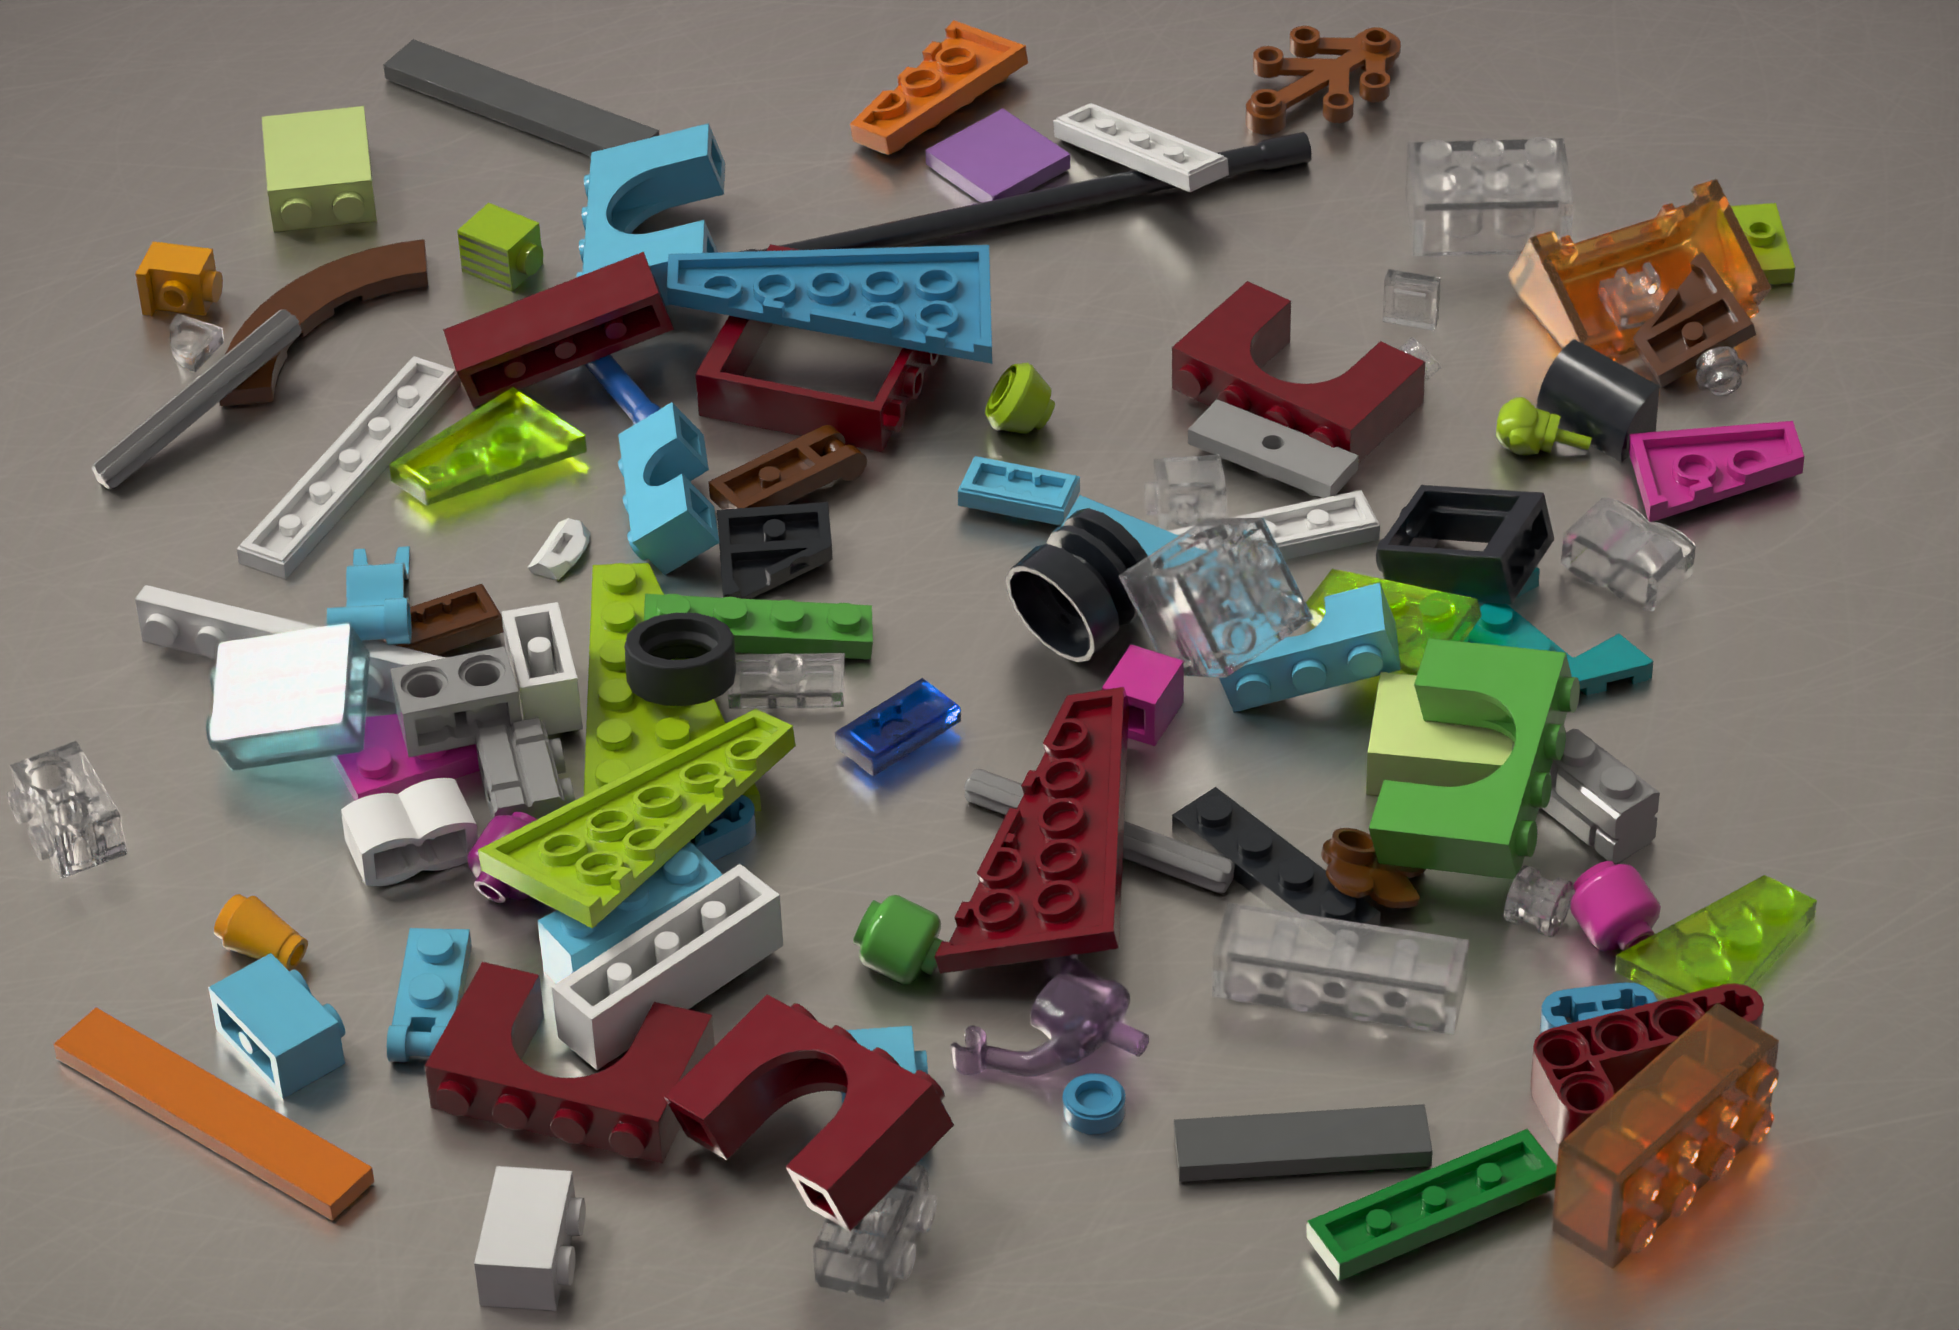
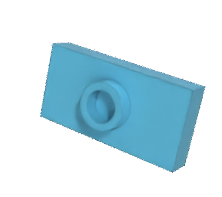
(1018, 490)

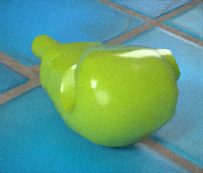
(1529, 429)

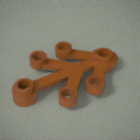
(1369, 50)

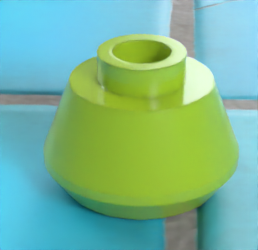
(1020, 400)

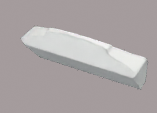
(561, 549)

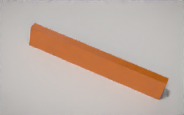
(214, 1113)

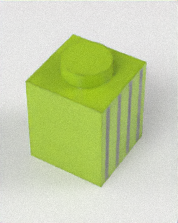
(500, 247)

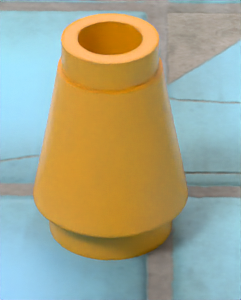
(256, 931)

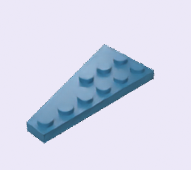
(889, 296)

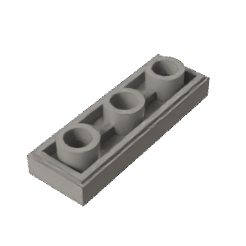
(1273, 449)

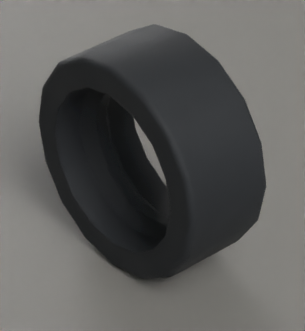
(680, 682)

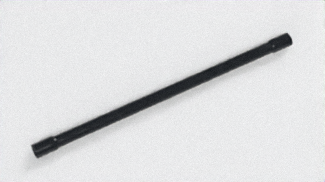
(1264, 155)

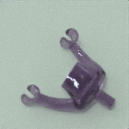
(1074, 1012)

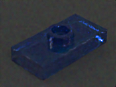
(897, 727)

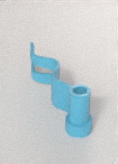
(376, 599)

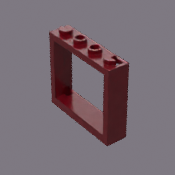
(793, 410)

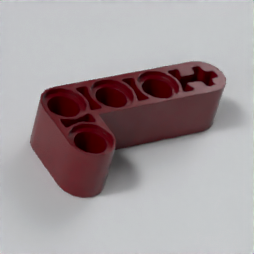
(1592, 1059)

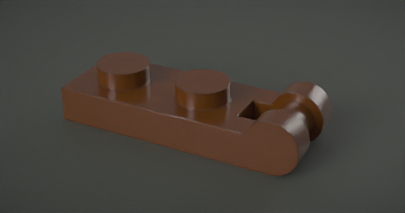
(789, 471)

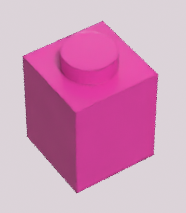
(1153, 691)

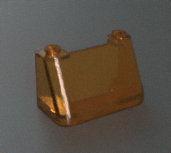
(1563, 277)

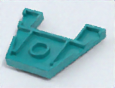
(1594, 668)

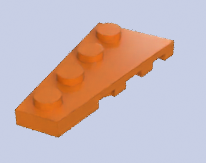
(944, 82)

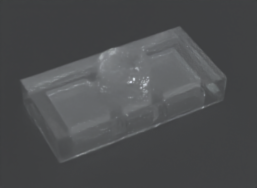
(788, 681)

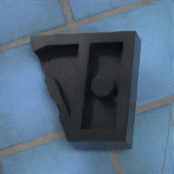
(771, 546)

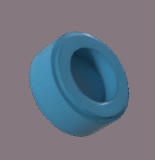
(1094, 1103)

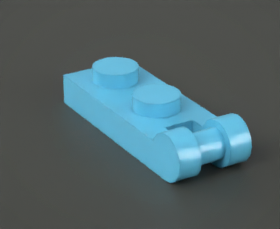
(428, 990)

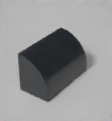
(1599, 398)

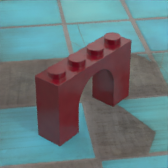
(1350, 412)
(784, 1054)
(620, 1109)

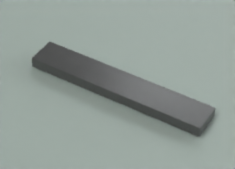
(511, 100)

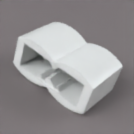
(409, 831)

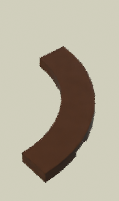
(319, 292)

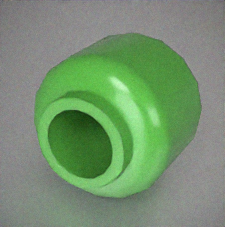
(898, 939)

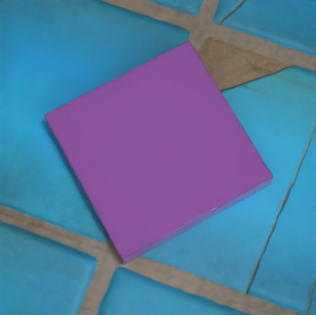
(997, 158)

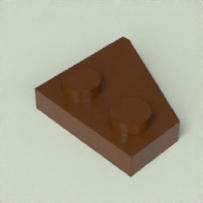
(1691, 322)

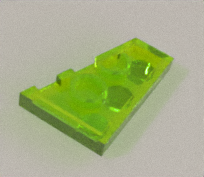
(485, 448)

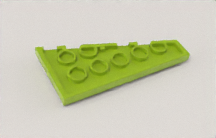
(621, 726)

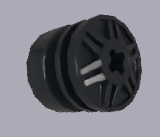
(1072, 585)

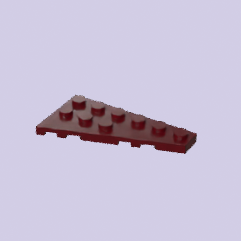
(1059, 856)

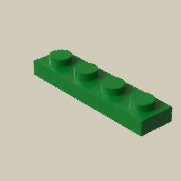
(1432, 1204)

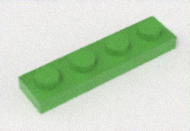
(779, 625)

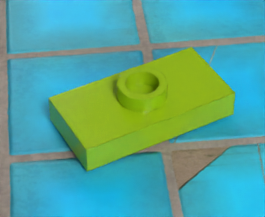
(1768, 240)

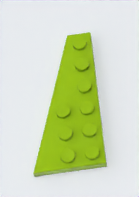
(619, 835)

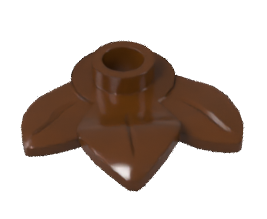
(1357, 873)

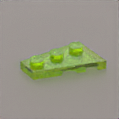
(1416, 610)
(1722, 942)

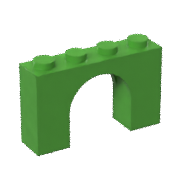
(1491, 822)

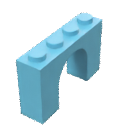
(640, 181)

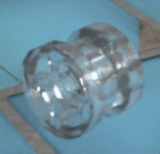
(1538, 901)

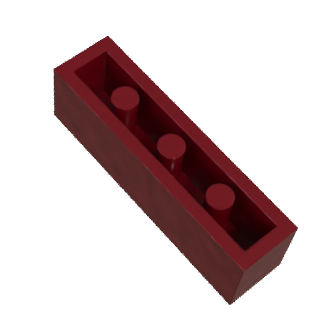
(558, 329)

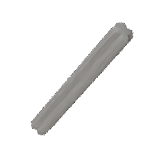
(196, 399)
(1139, 844)

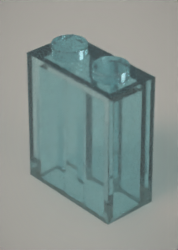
(289, 697)

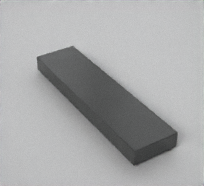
(1302, 1142)

